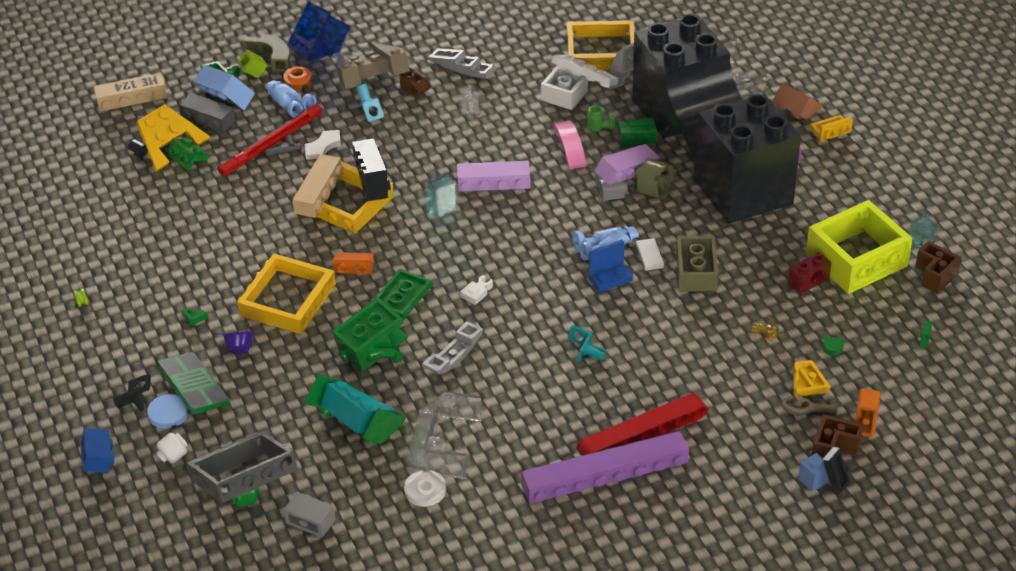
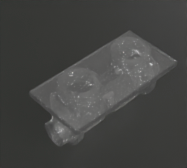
(470, 101)

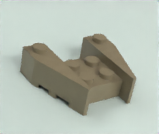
(375, 62)

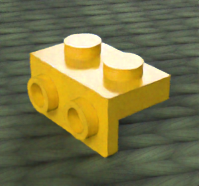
(831, 127)

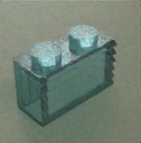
(441, 196)

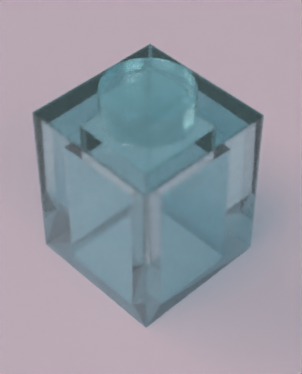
(922, 231)

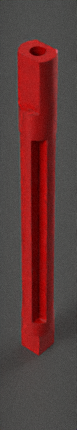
(269, 140)

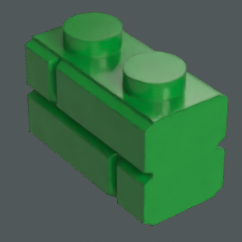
(637, 132)

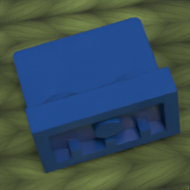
(608, 266)

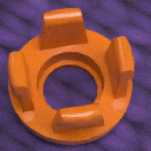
(301, 77)

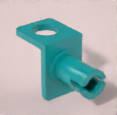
(587, 348)

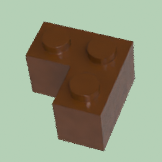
(938, 266)
(839, 434)

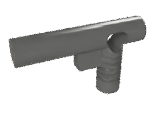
(288, 146)

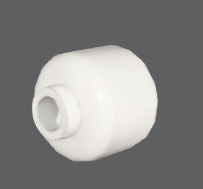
(171, 448)

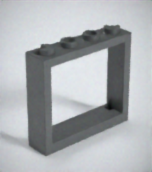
(239, 452)

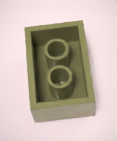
(697, 263)

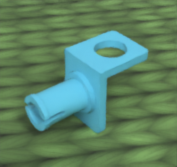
(367, 102)

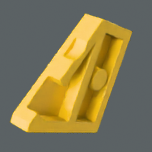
(808, 379)

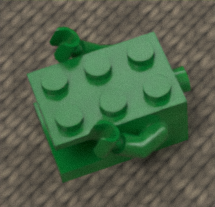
(370, 335)

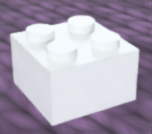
(563, 88)

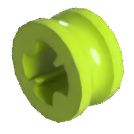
(80, 297)

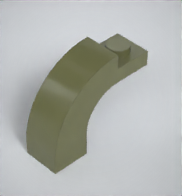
(272, 47)

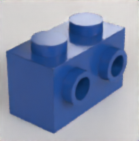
(96, 450)

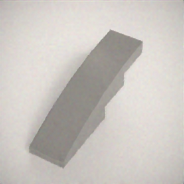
(460, 63)
(622, 64)

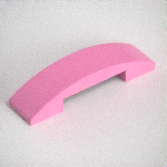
(571, 144)

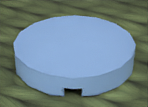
(167, 411)

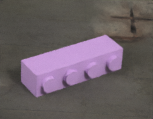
(624, 164)
(493, 176)

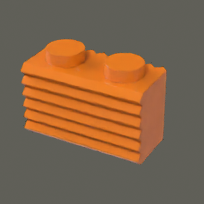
(868, 410)

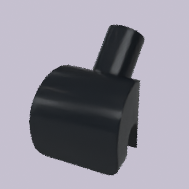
(138, 147)

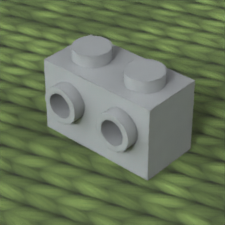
(309, 514)

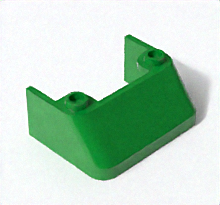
(381, 426)

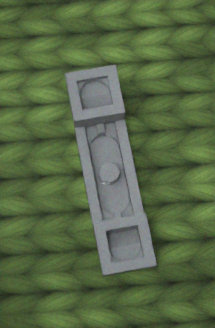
(456, 351)

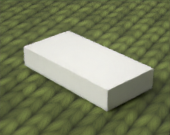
(649, 254)

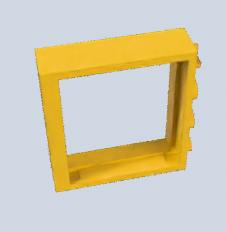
(598, 29)
(363, 215)
(278, 318)

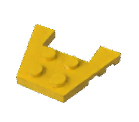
(161, 127)

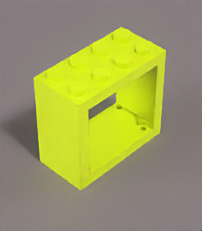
(872, 266)

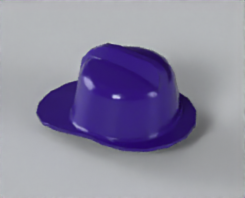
(238, 341)

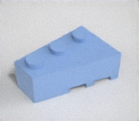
(223, 86)

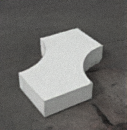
(324, 143)

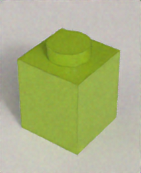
(252, 64)

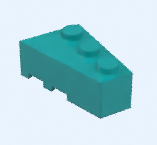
(351, 405)

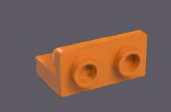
(353, 263)

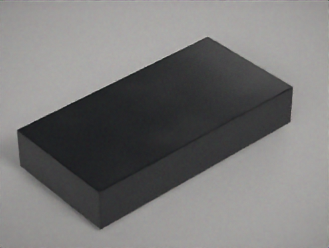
(836, 470)

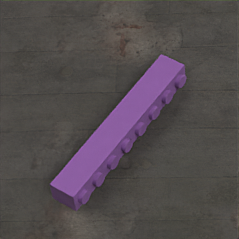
(604, 467)

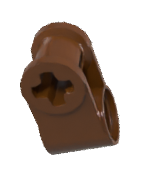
(414, 83)

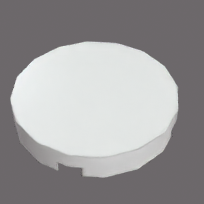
(425, 488)

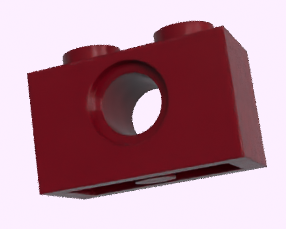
(809, 273)

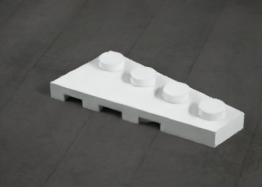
(579, 68)

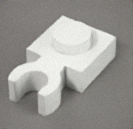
(476, 292)

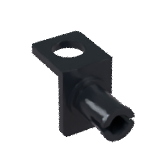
(134, 394)

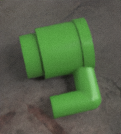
(596, 121)

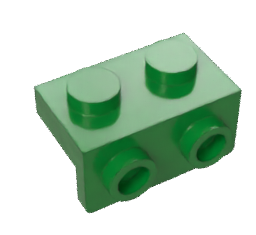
(186, 152)

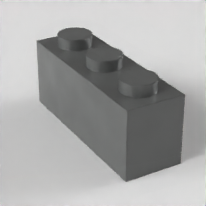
(207, 112)

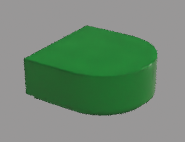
(833, 346)

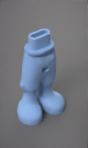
(289, 98)
(584, 245)

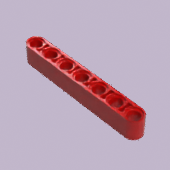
(647, 425)

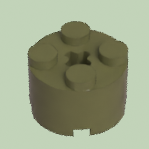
(654, 178)

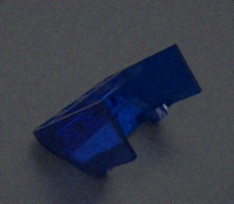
(317, 33)

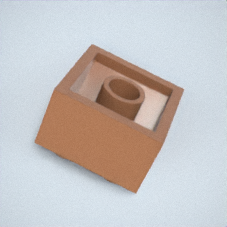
(795, 102)

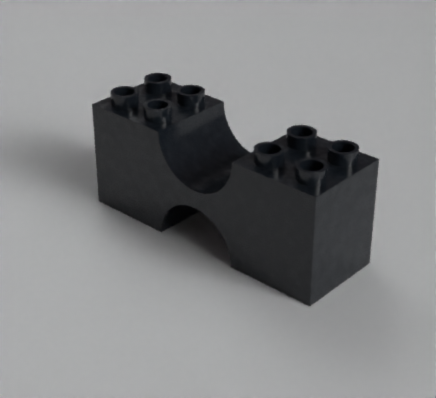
(739, 147)

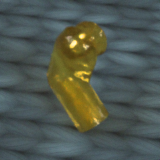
(765, 327)

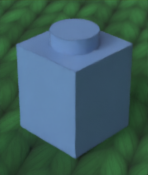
(813, 472)

